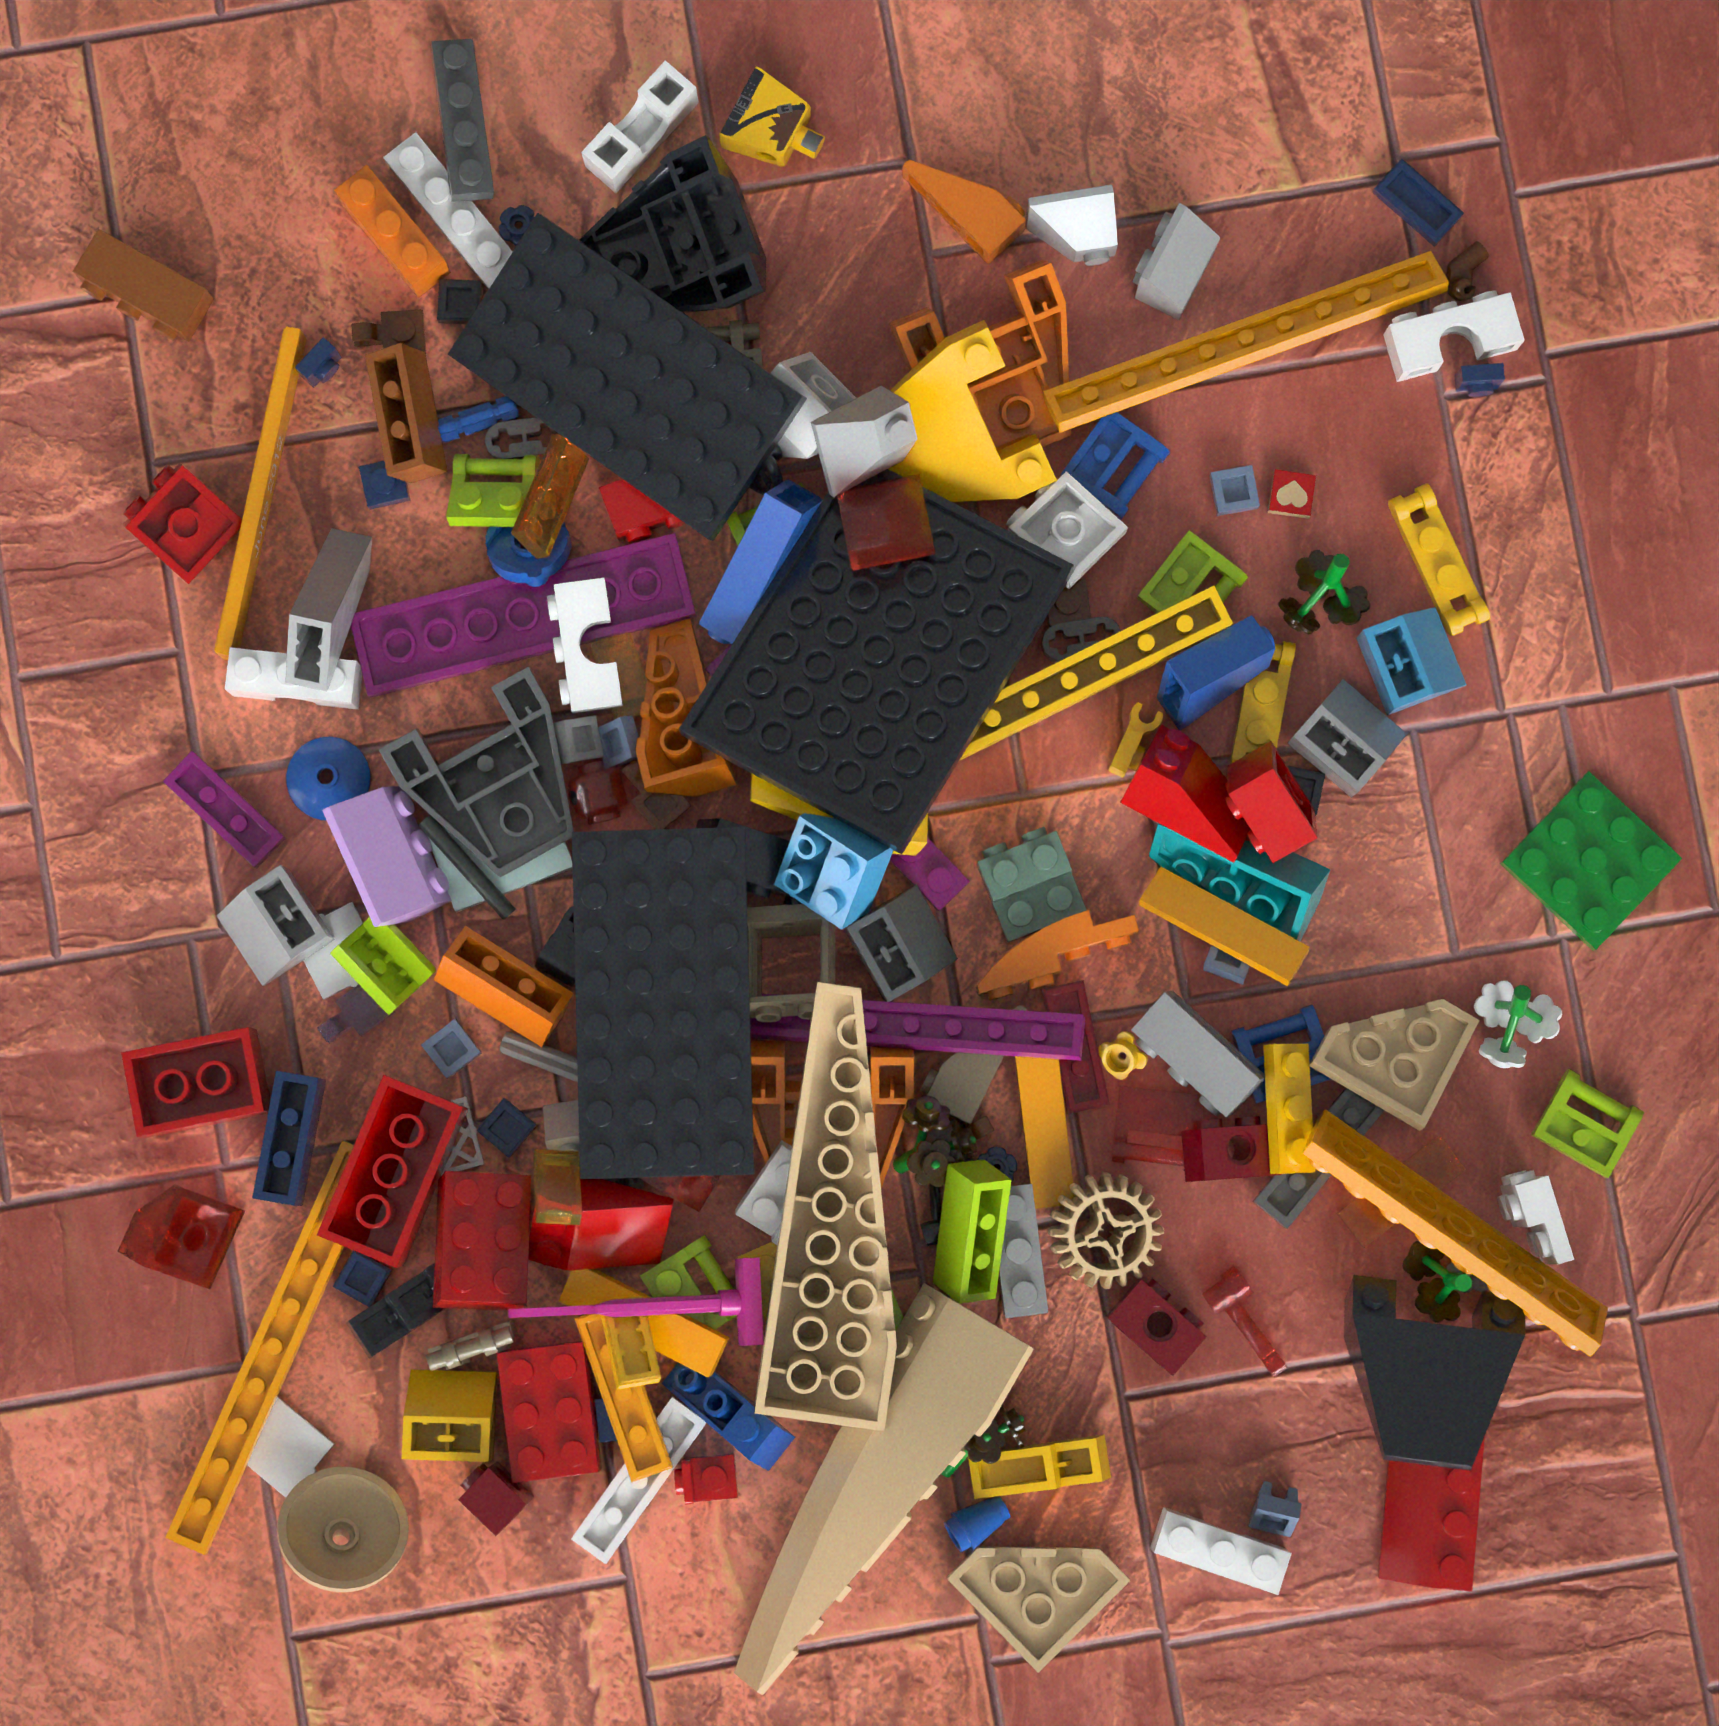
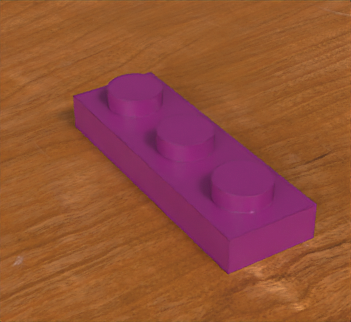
(224, 809)

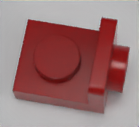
(707, 1478)

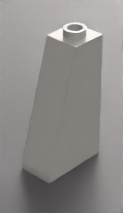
(326, 609)

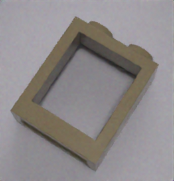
(786, 922)

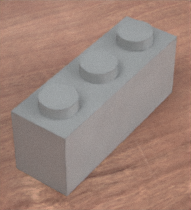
(1197, 1054)
(1021, 1261)

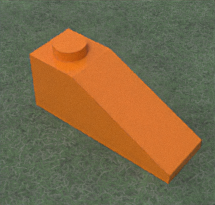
(972, 210)

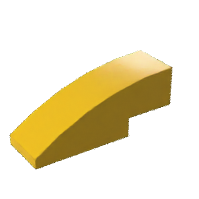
(1042, 1467)

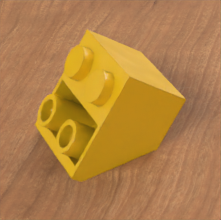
(450, 1416)

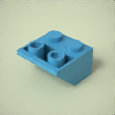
(1410, 659)
(833, 869)

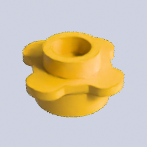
(1114, 1063)

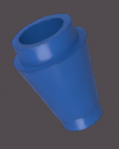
(976, 1523)

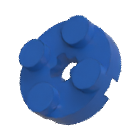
(519, 564)

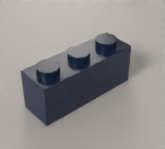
(289, 1138)

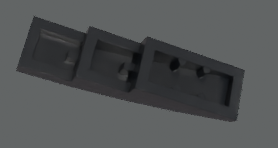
(396, 1314)

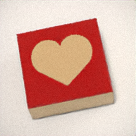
(1291, 494)

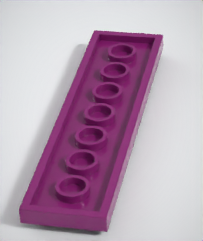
(511, 621)

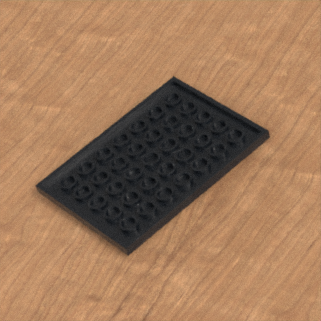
(877, 674)

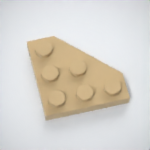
(1398, 1057)
(1038, 1593)

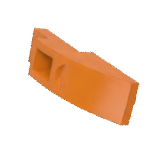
(1037, 959)

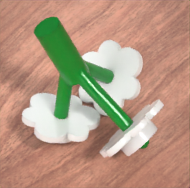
(1511, 1009)

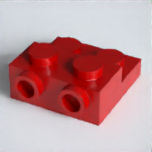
(182, 521)

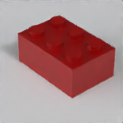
(196, 1082)
(482, 1241)
(549, 1412)

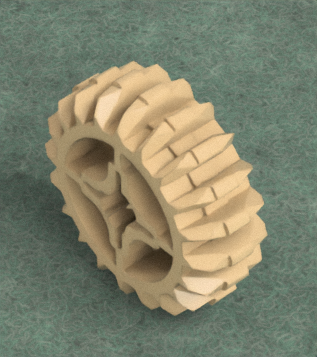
(1123, 1226)

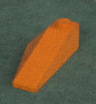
(673, 685)

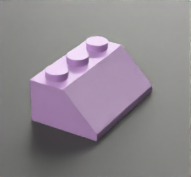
(388, 856)

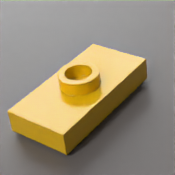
(631, 1350)

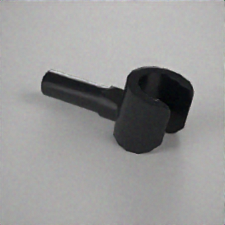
(931, 1228)

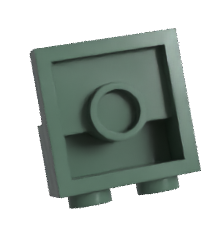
(1030, 884)

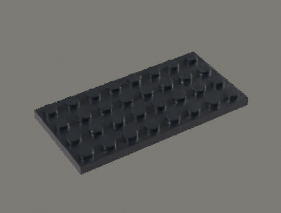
(626, 377)
(662, 1003)

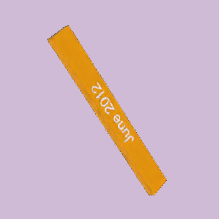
(260, 492)

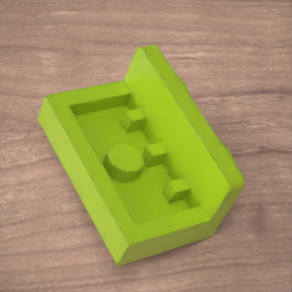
(383, 963)

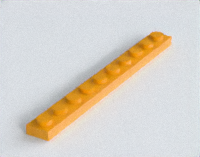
(1245, 341)
(260, 1375)

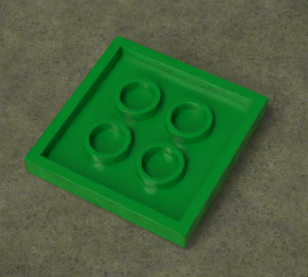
(1591, 861)

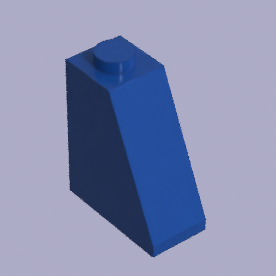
(1214, 670)

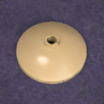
(347, 1505)

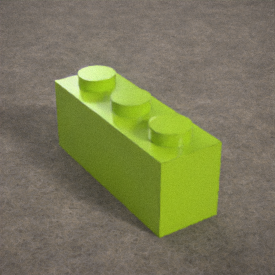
(971, 1231)

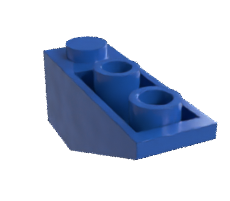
(730, 1414)

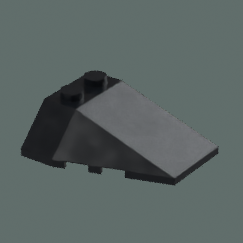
(686, 233)

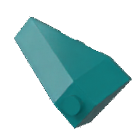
(1275, 893)

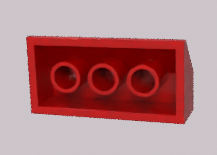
(392, 1171)
(1430, 1524)

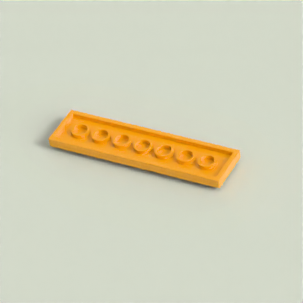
(1456, 1232)

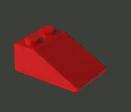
(1186, 794)
(615, 1230)

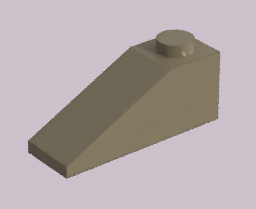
(963, 1082)

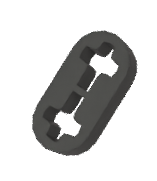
(517, 429)
(1075, 629)

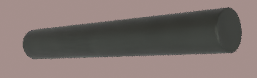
(467, 867)

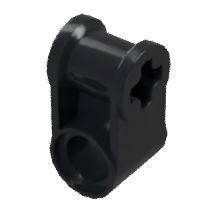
(558, 953)

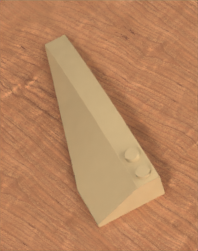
(831, 1293)
(943, 1390)

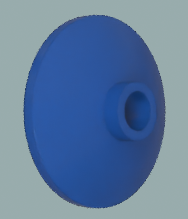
(348, 766)

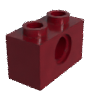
(1207, 1150)
(1131, 1318)
(493, 1496)

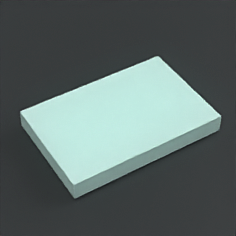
(466, 896)

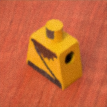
(770, 122)

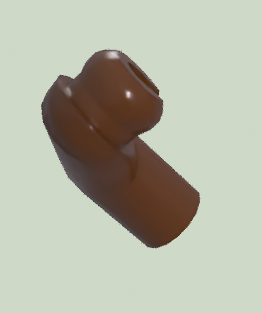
(1460, 271)

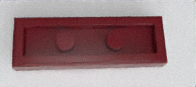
(1081, 1080)

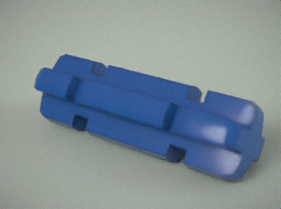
(477, 418)

